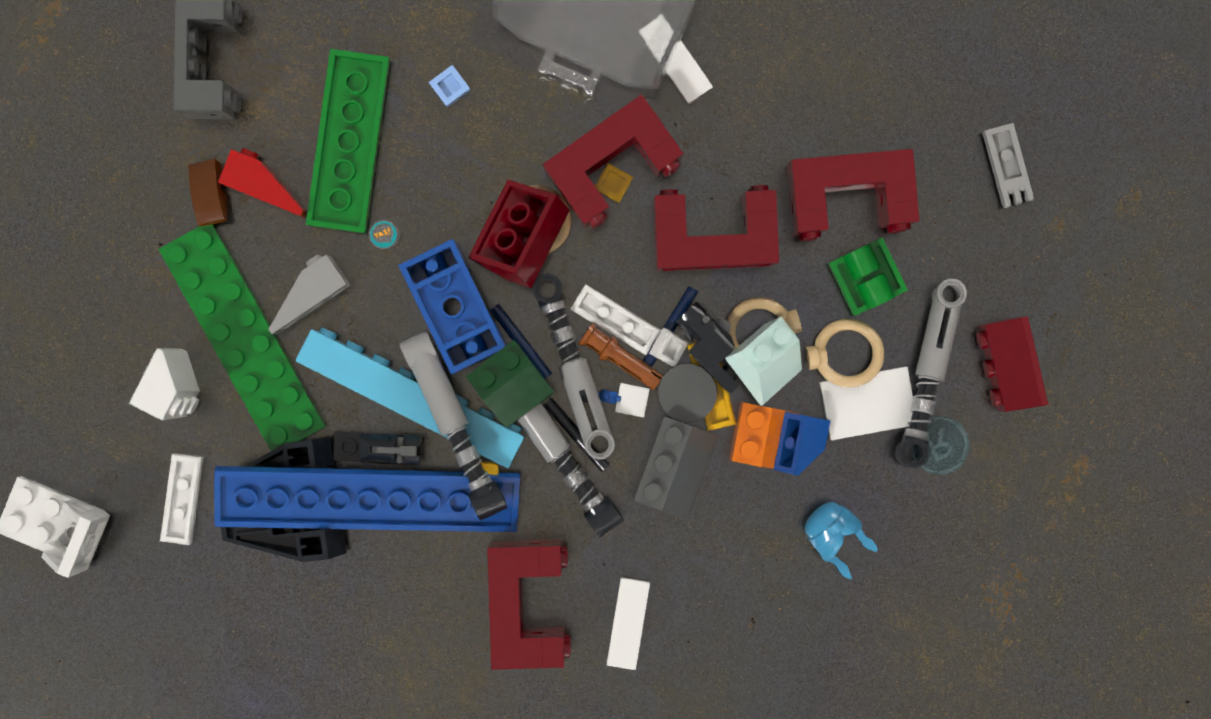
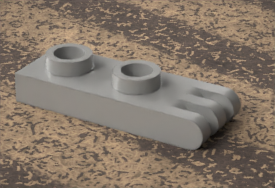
(1007, 164)

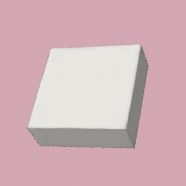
(669, 347)
(632, 400)

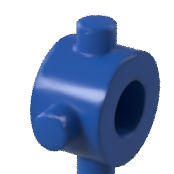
(609, 396)

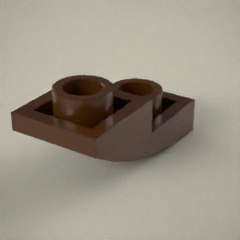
(206, 193)

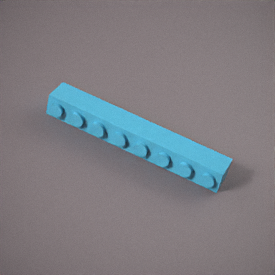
(402, 392)

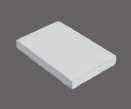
(868, 408)

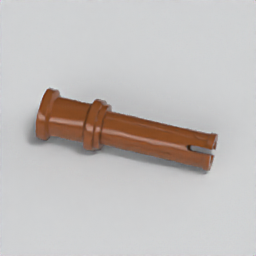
(609, 349)

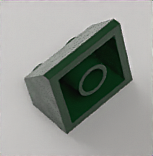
(510, 384)

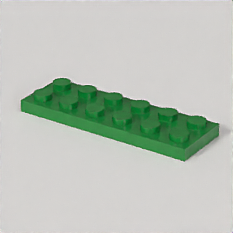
(348, 141)

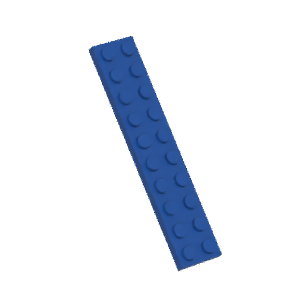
(356, 499)

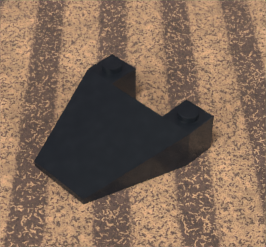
(293, 543)

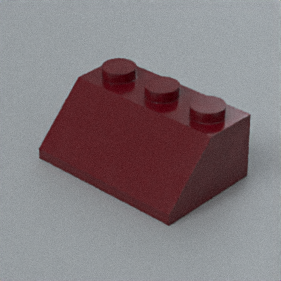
(519, 232)
(1012, 364)

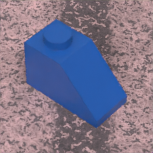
(800, 442)

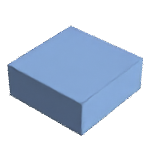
(449, 86)

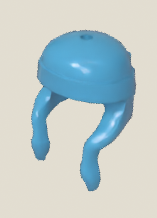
(827, 531)

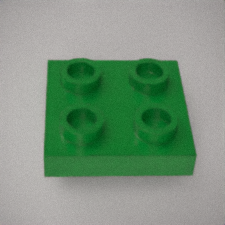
(868, 277)

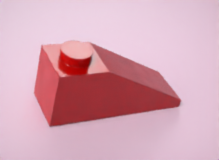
(255, 179)

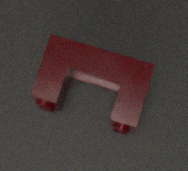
(629, 126)
(886, 171)
(753, 248)
(510, 642)

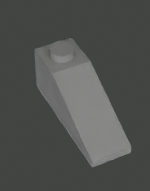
(312, 289)

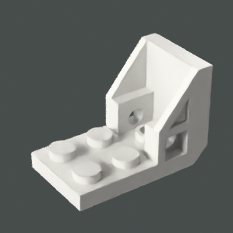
(55, 524)

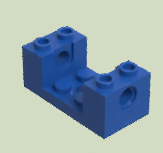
(445, 275)

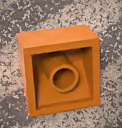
(757, 435)

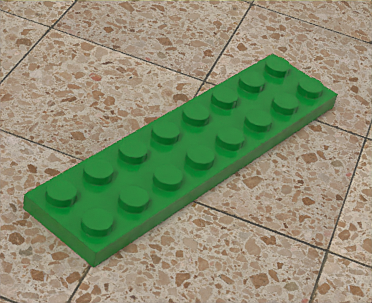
(242, 337)

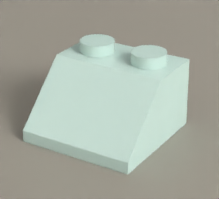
(767, 359)

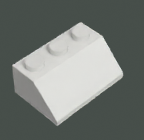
(167, 385)

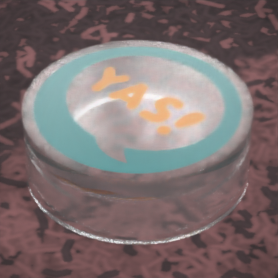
(384, 234)

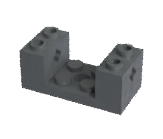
(192, 93)

